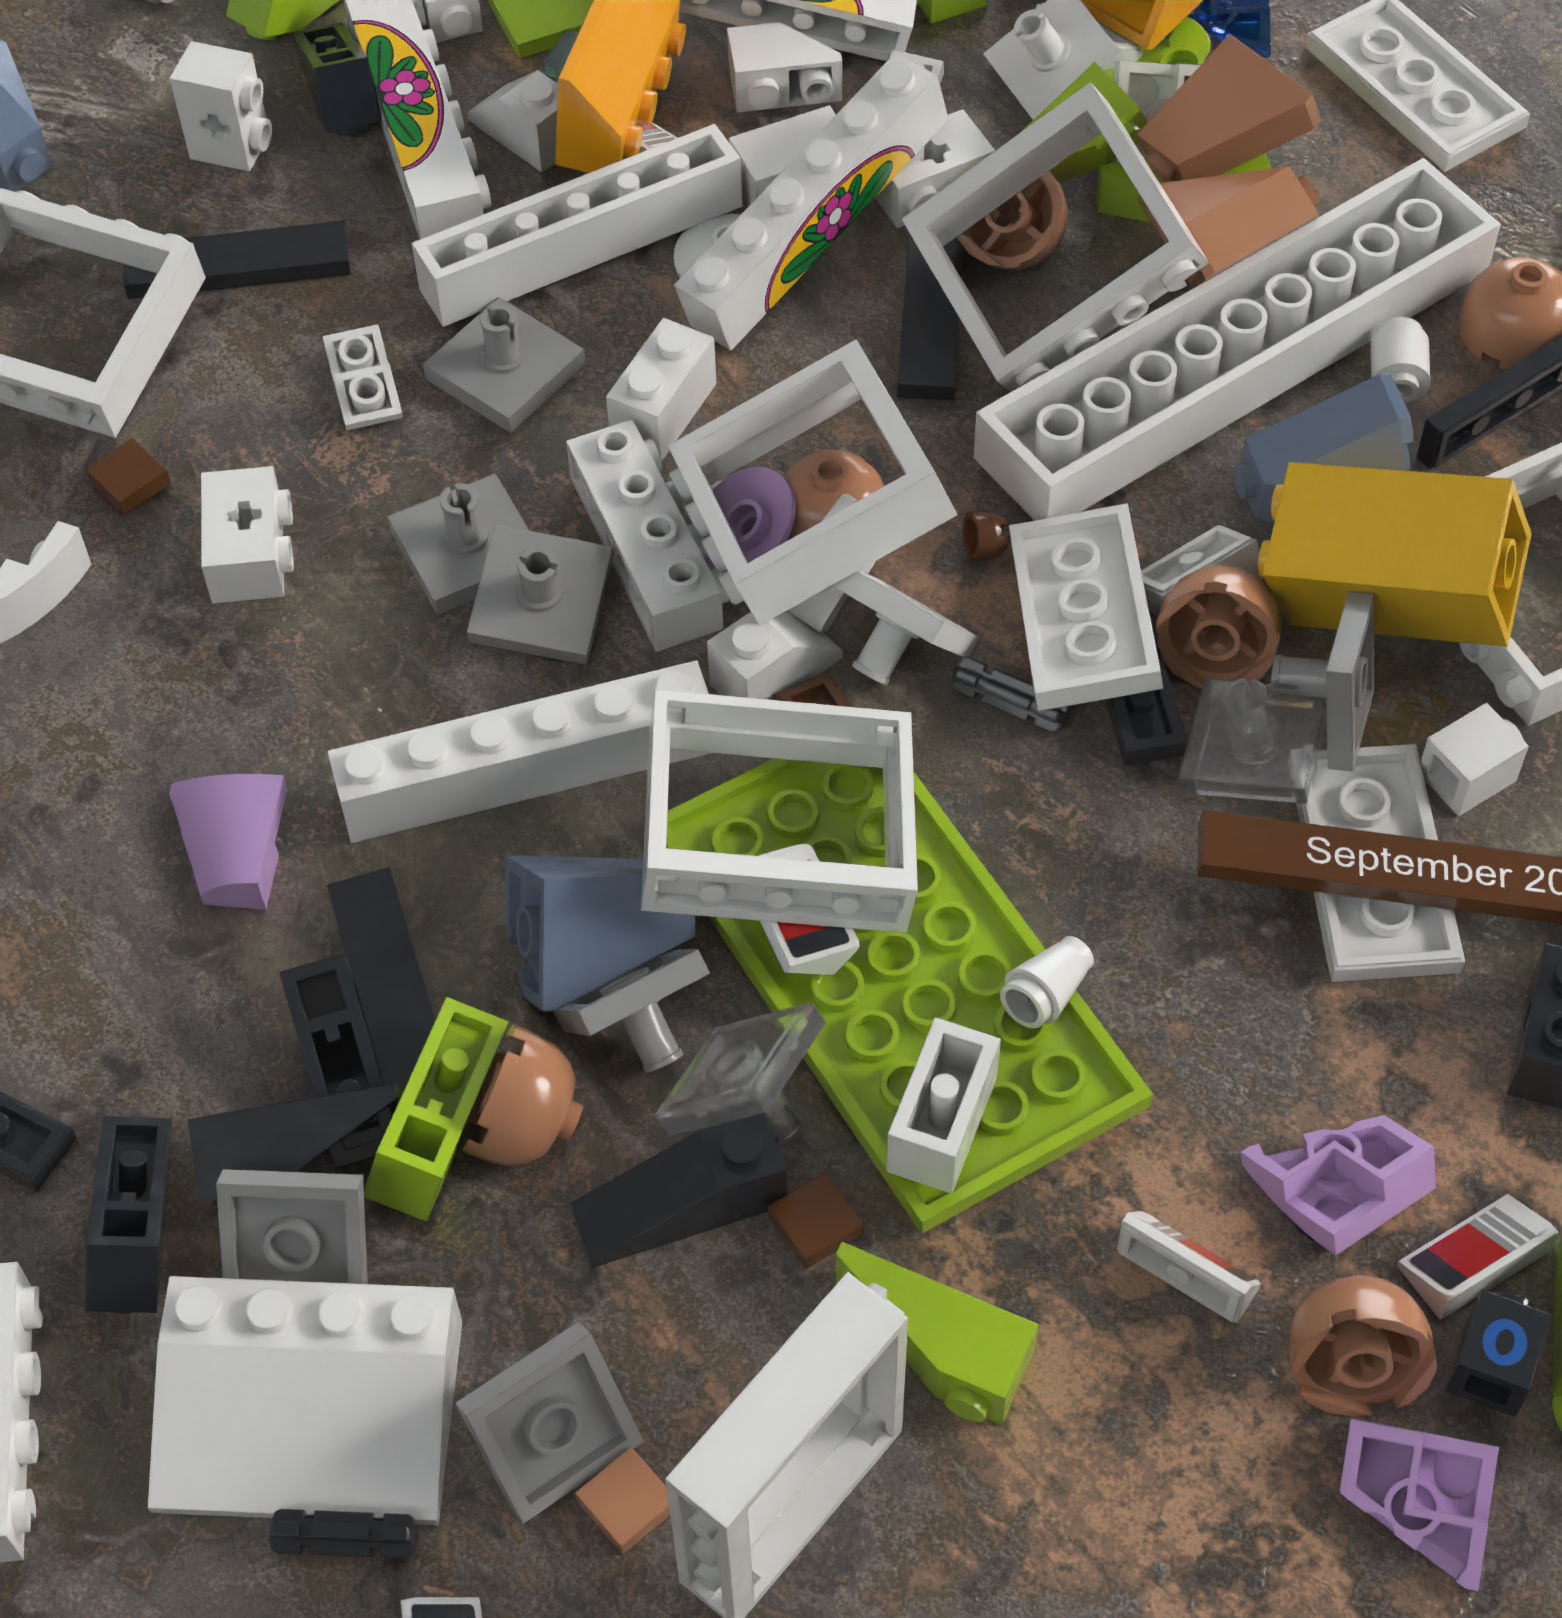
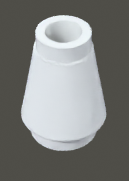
(1046, 982)

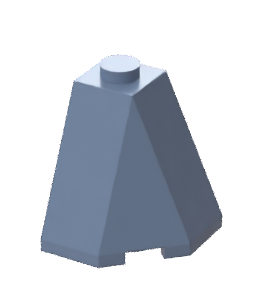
(21, 138)
(1352, 429)
(582, 924)

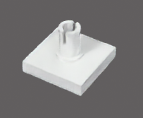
(1050, 52)
(899, 622)

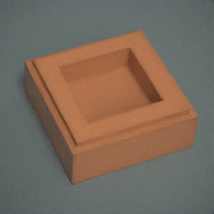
(625, 1500)

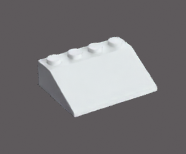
(302, 1398)

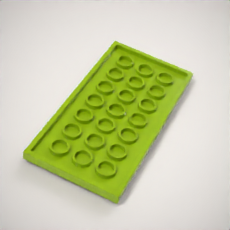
(962, 939)

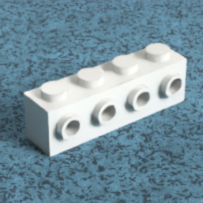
(651, 543)

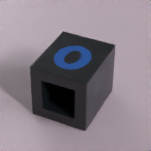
(1499, 1351)

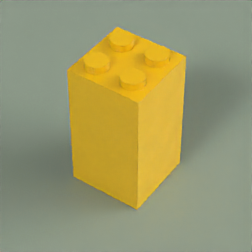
(1429, 546)

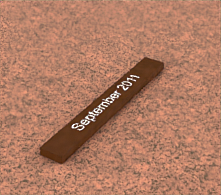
(1380, 866)

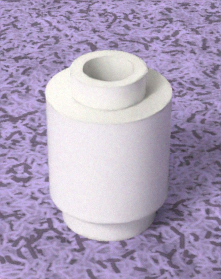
(1402, 350)

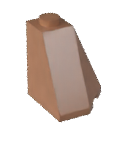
(1226, 116)
(1238, 213)

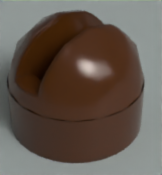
(983, 534)

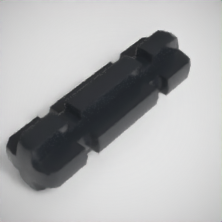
(1005, 693)
(342, 1533)

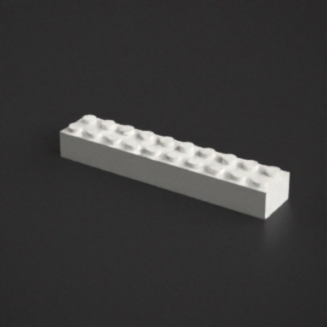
(1232, 343)

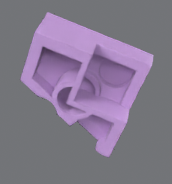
(231, 835)
(1346, 1179)
(1425, 1491)

